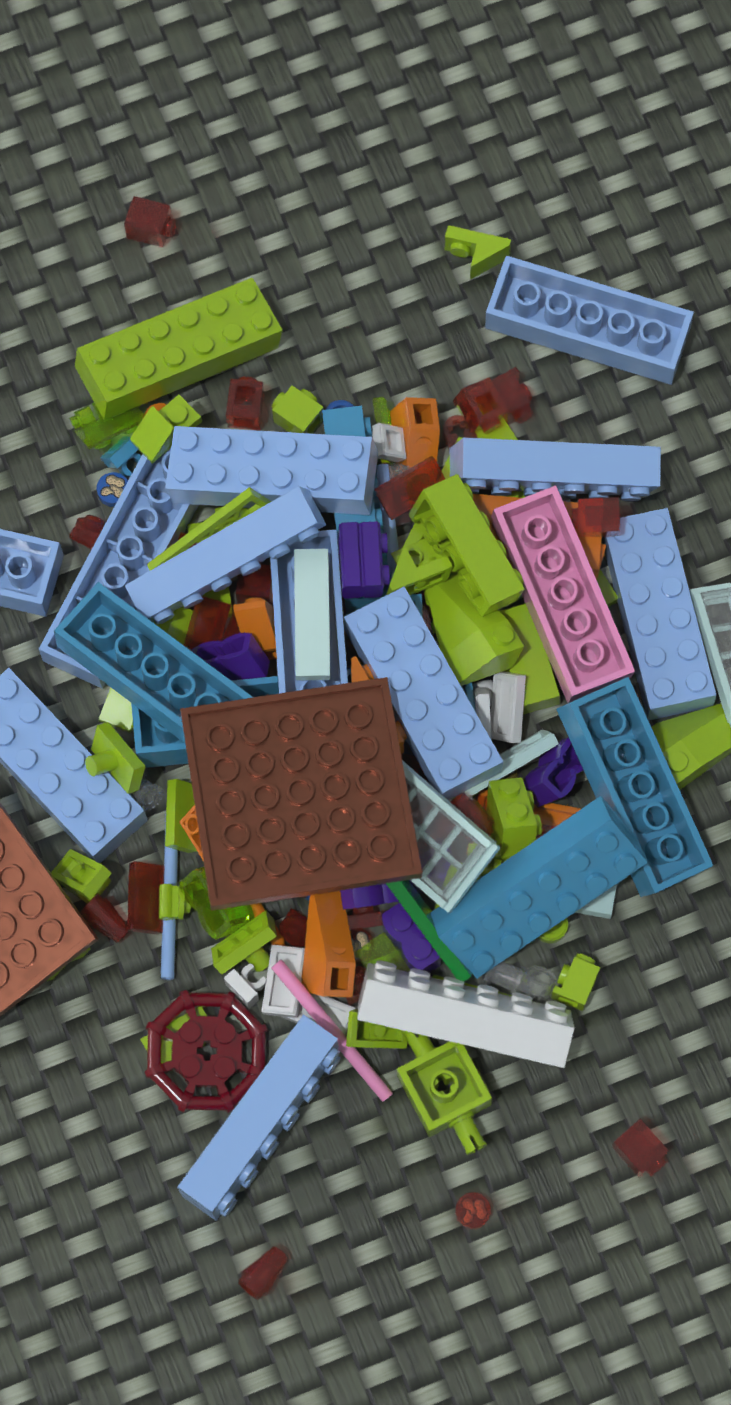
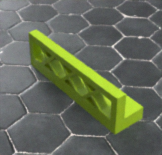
(228, 513)

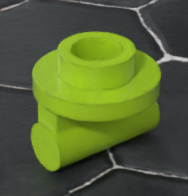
(172, 902)

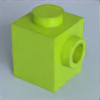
(297, 411)

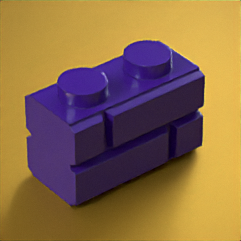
(361, 559)

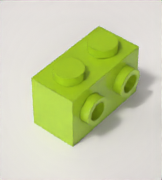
(513, 815)

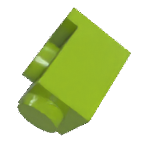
(577, 982)

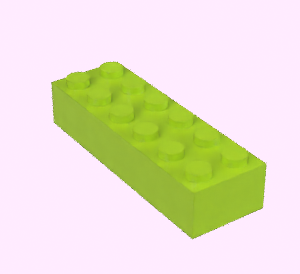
(178, 348)

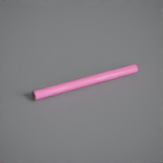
(327, 1023)

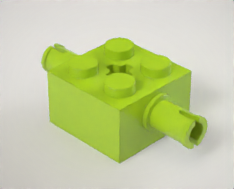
(441, 1110)

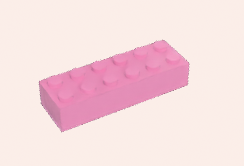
(562, 594)

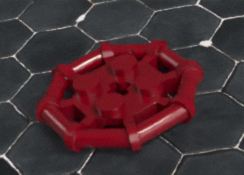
(192, 1036)

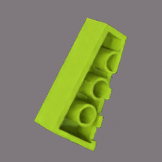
(466, 539)

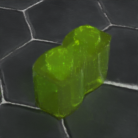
(215, 922)

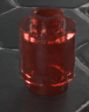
(474, 812)

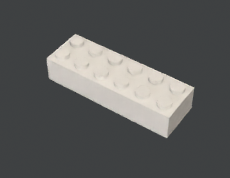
(466, 1014)

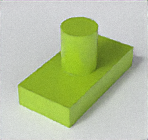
(116, 757)
(246, 944)

